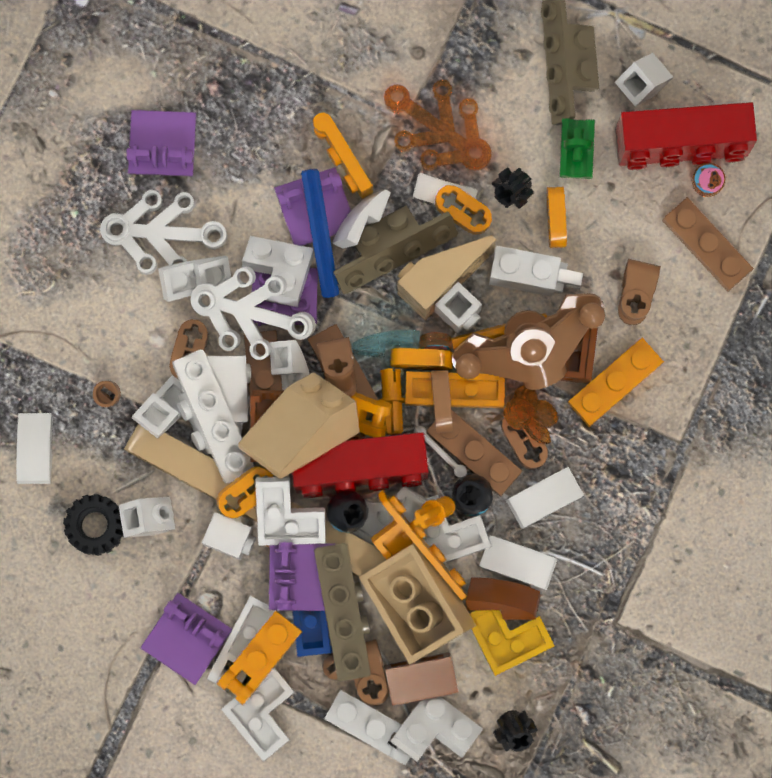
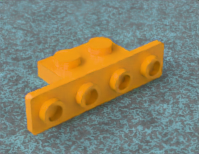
(402, 534)

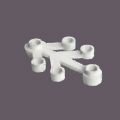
(157, 230)
(247, 311)

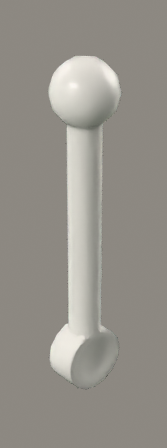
(459, 470)

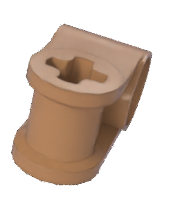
(638, 286)
(338, 364)
(377, 675)

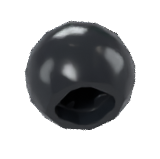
(472, 494)
(347, 511)

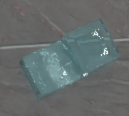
(376, 344)

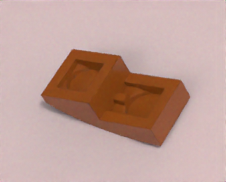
(512, 598)

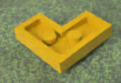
(505, 647)

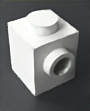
(643, 79)
(459, 308)
(146, 517)
(229, 536)

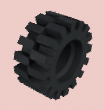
(75, 518)

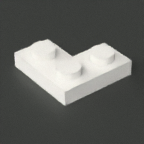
(280, 259)
(279, 521)
(458, 539)
(254, 719)
(437, 720)

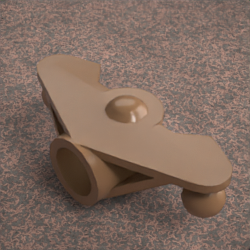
(532, 345)

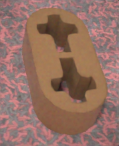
(182, 341)
(441, 401)
(520, 450)

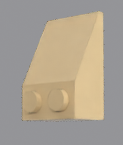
(436, 274)
(301, 426)
(416, 603)

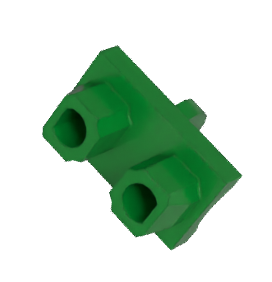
(577, 148)

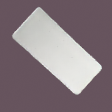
(428, 187)

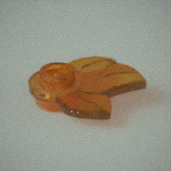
(531, 414)

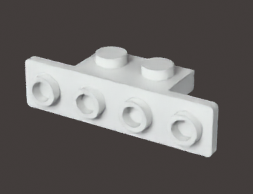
(210, 416)

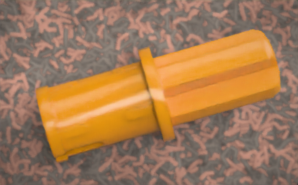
(392, 394)
(434, 512)

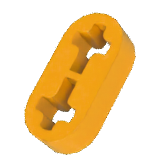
(469, 204)
(556, 217)
(421, 359)
(236, 488)

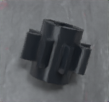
(513, 188)
(515, 730)

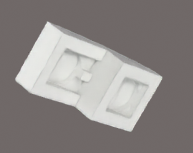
(364, 213)
(182, 278)
(288, 362)
(160, 409)
(34, 448)
(545, 498)
(518, 563)

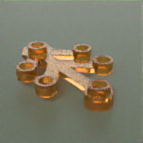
(441, 130)

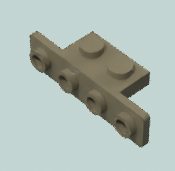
(569, 59)
(391, 244)
(342, 612)

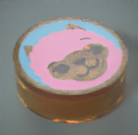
(708, 180)
(435, 341)

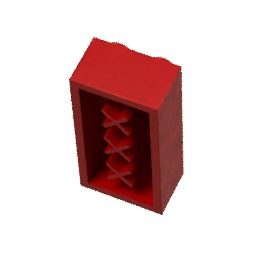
(685, 135)
(365, 463)

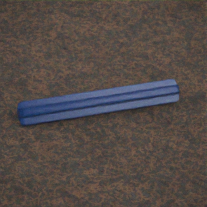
(320, 232)

